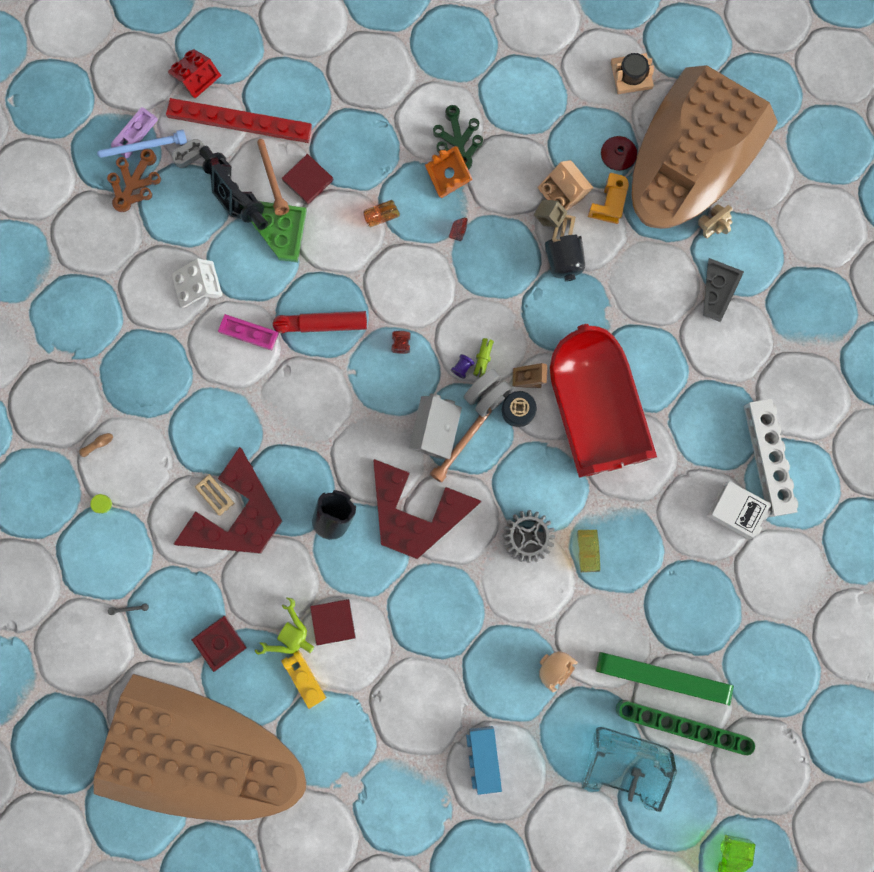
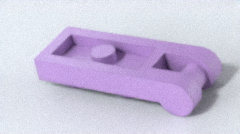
(135, 129)

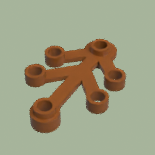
(134, 182)

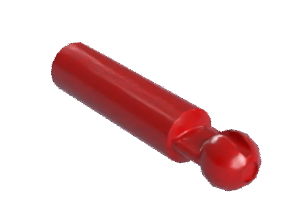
(321, 322)

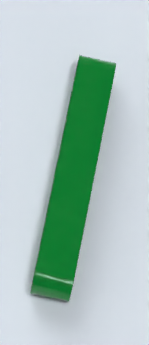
(664, 678)
(694, 728)

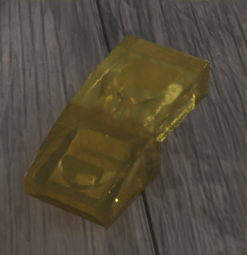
(588, 551)

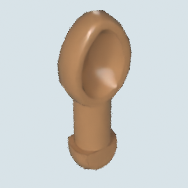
(100, 441)

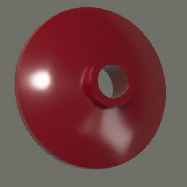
(618, 160)

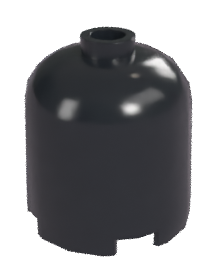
(566, 257)
(333, 514)

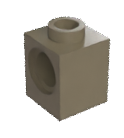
(550, 213)

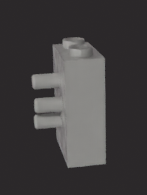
(435, 426)

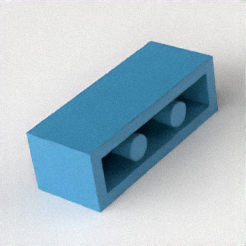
(484, 760)

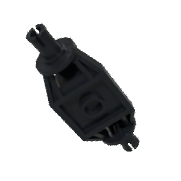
(237, 203)

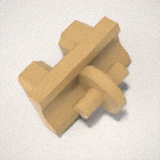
(719, 223)

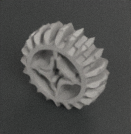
(521, 531)

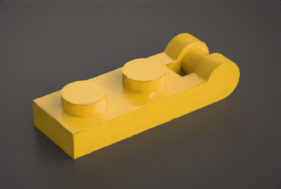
(304, 679)

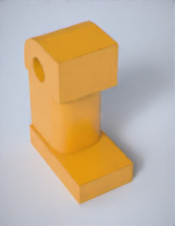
(616, 190)

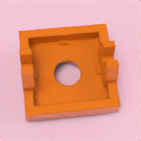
(438, 166)

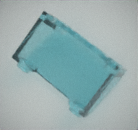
(615, 755)

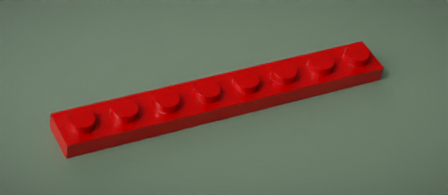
(239, 120)

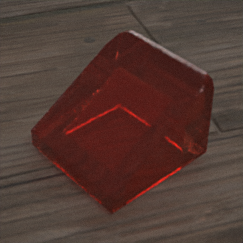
(458, 229)

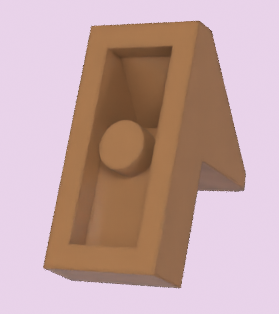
(530, 376)

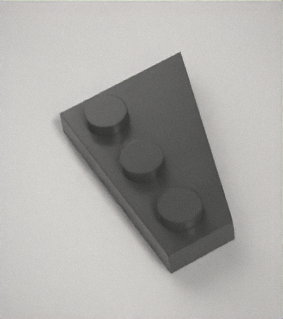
(720, 288)

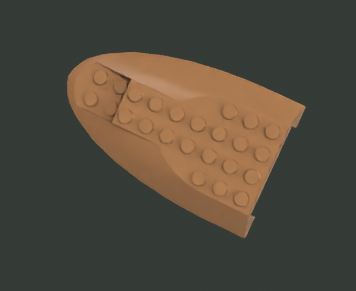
(697, 146)
(194, 757)

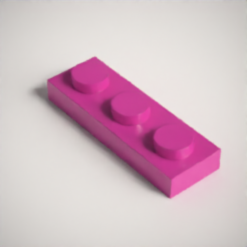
(248, 332)

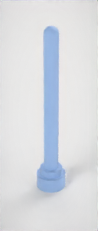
(178, 138)

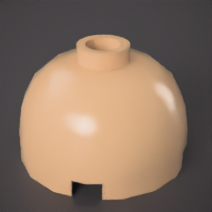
(556, 669)

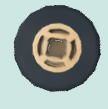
(519, 415)

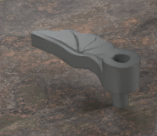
(636, 772)

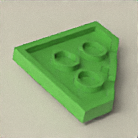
(284, 231)

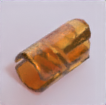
(381, 213)

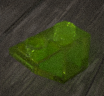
(737, 854)

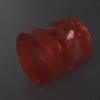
(401, 341)

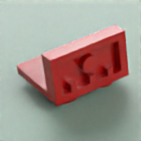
(195, 72)

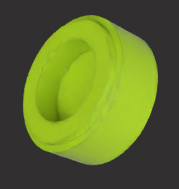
(101, 504)

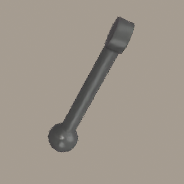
(112, 611)

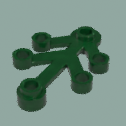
(458, 139)

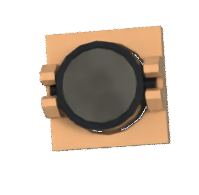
(631, 71)

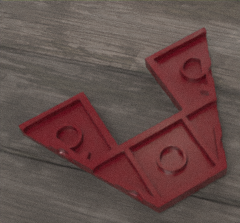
(251, 528)
(407, 532)

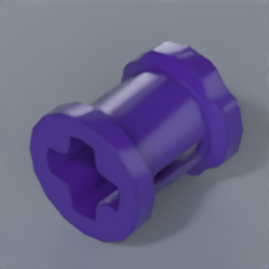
(462, 366)

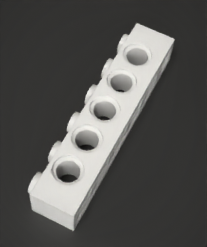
(765, 466)

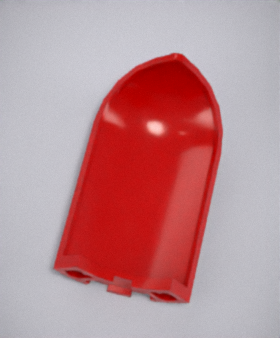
(599, 402)

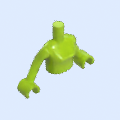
(290, 635)

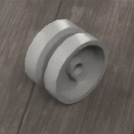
(487, 392)

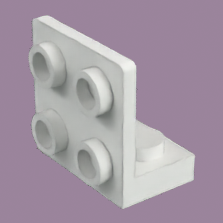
(196, 281)

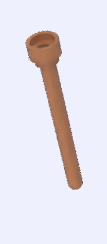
(280, 205)
(440, 472)

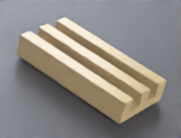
(567, 217)
(225, 507)

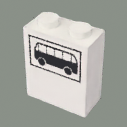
(739, 510)

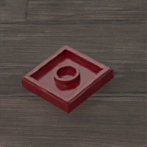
(307, 179)
(333, 622)
(219, 643)

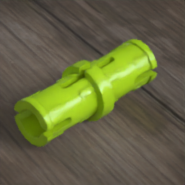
(483, 357)

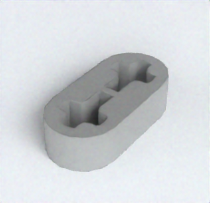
(188, 153)

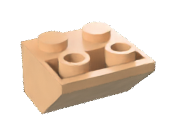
(565, 185)

